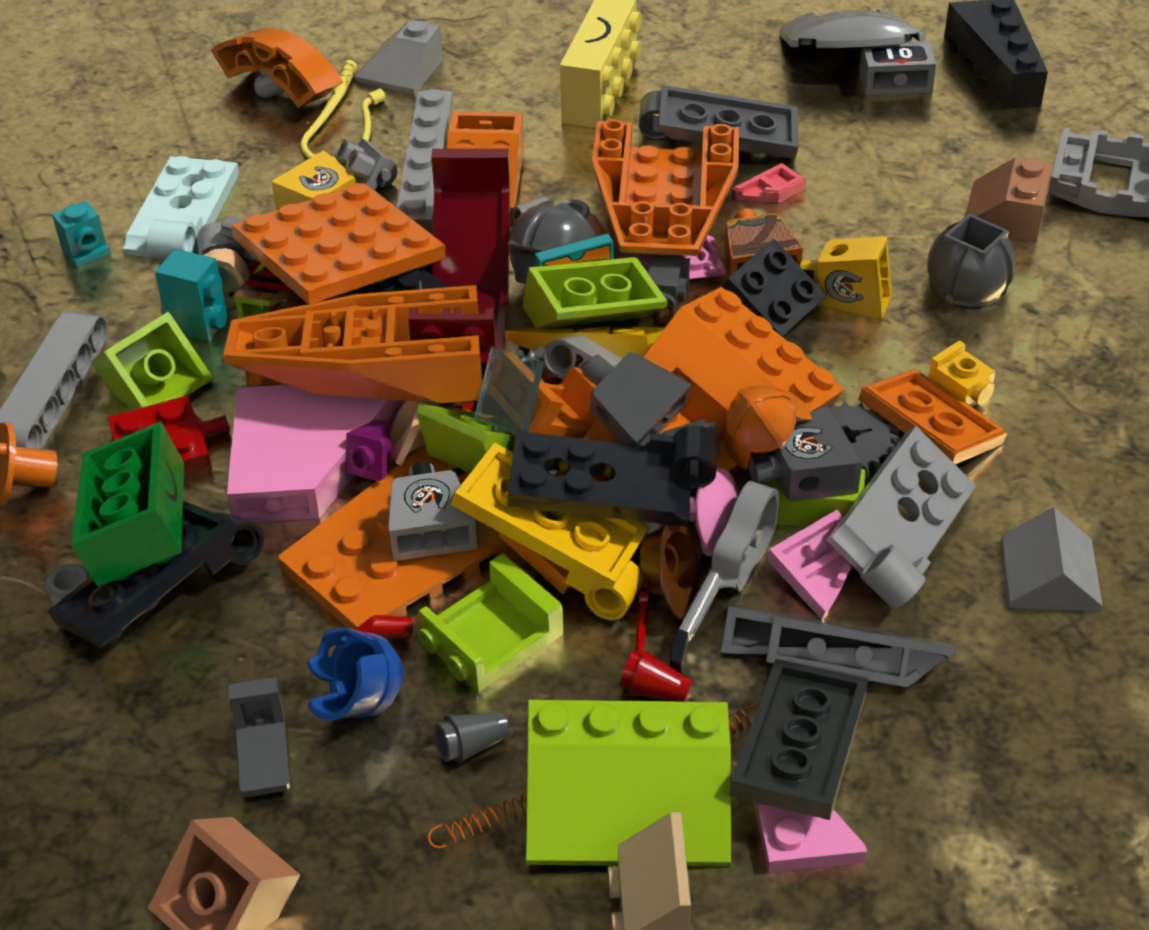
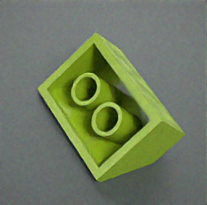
(590, 293)

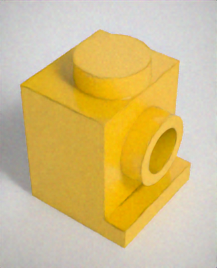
(963, 374)

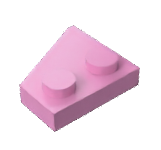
(806, 841)

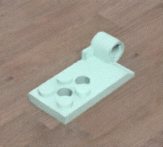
(162, 225)

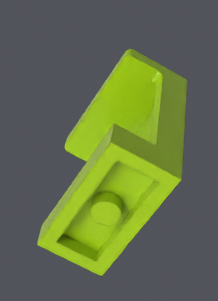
(493, 626)

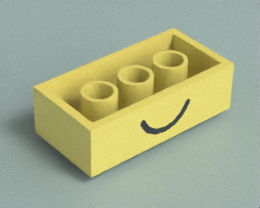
(599, 62)

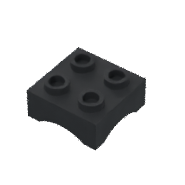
(775, 288)

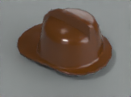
(672, 566)

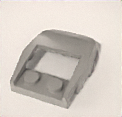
(1074, 168)

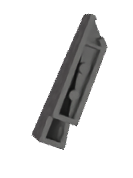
(832, 646)

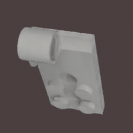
(883, 544)

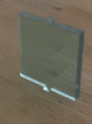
(509, 390)

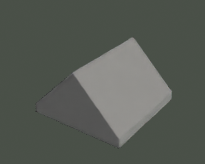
(1050, 565)

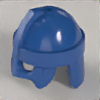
(361, 675)

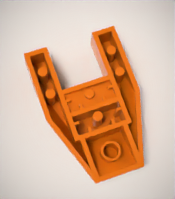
(363, 347)

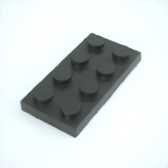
(800, 739)

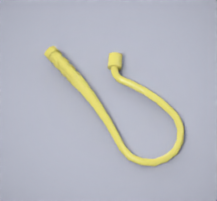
(373, 98)

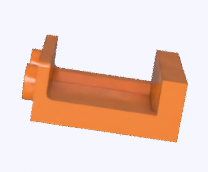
(564, 407)

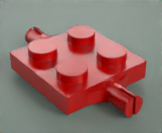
(181, 424)

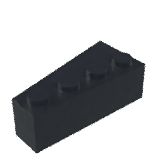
(1000, 49)

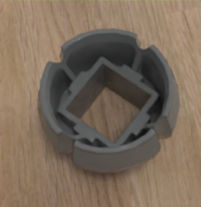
(544, 229)
(972, 262)

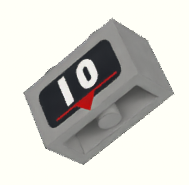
(898, 69)

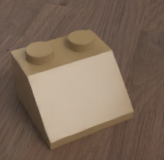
(652, 879)

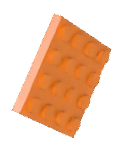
(337, 242)

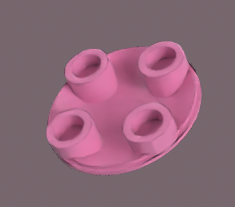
(713, 508)

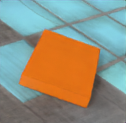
(946, 420)

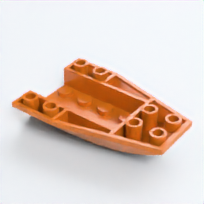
(663, 195)

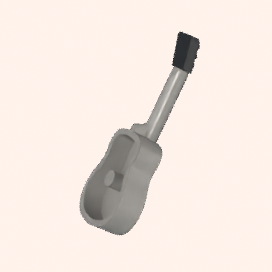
(733, 559)

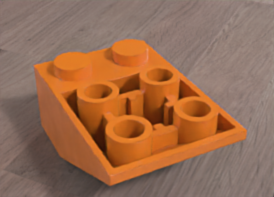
(491, 131)

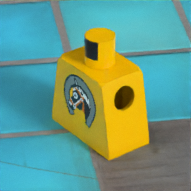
(312, 177)
(854, 275)

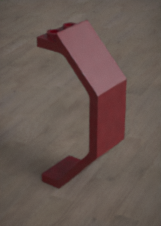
(474, 225)

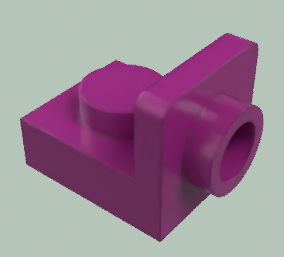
(368, 450)

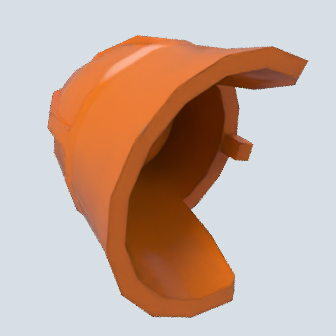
(761, 421)

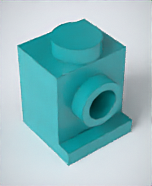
(80, 233)

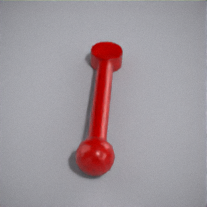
(642, 620)

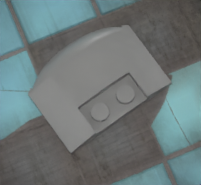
(849, 29)

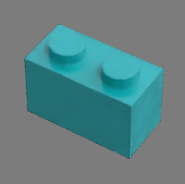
(192, 293)

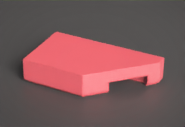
(770, 186)

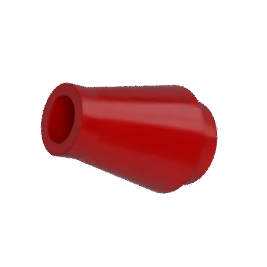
(653, 679)

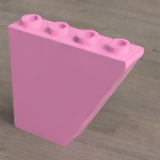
(293, 450)

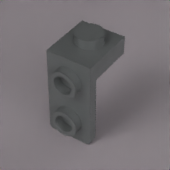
(260, 736)

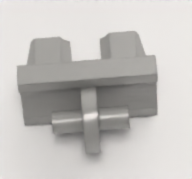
(367, 163)

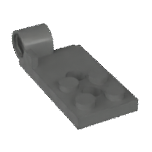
(684, 112)

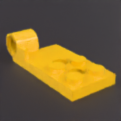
(589, 547)

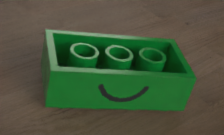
(129, 505)

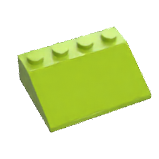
(617, 768)

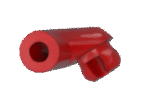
(388, 626)

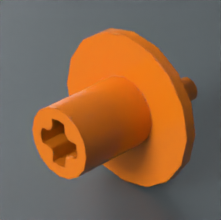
(23, 465)

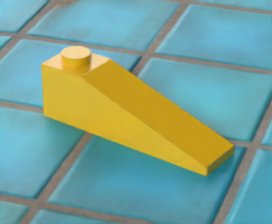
(621, 342)

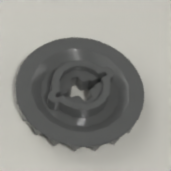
(872, 435)

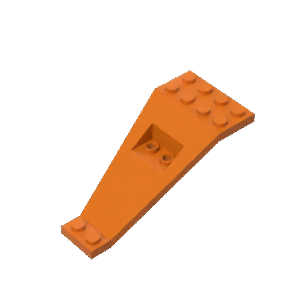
(718, 351)

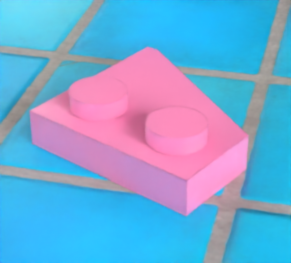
(813, 564)

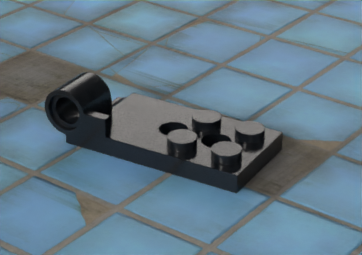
(644, 481)
(105, 610)

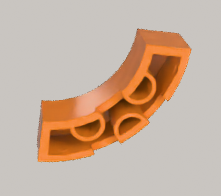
(285, 57)

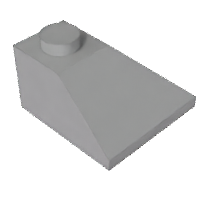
(404, 59)

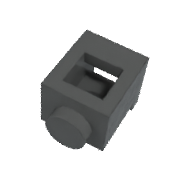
(671, 277)

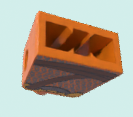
(750, 233)

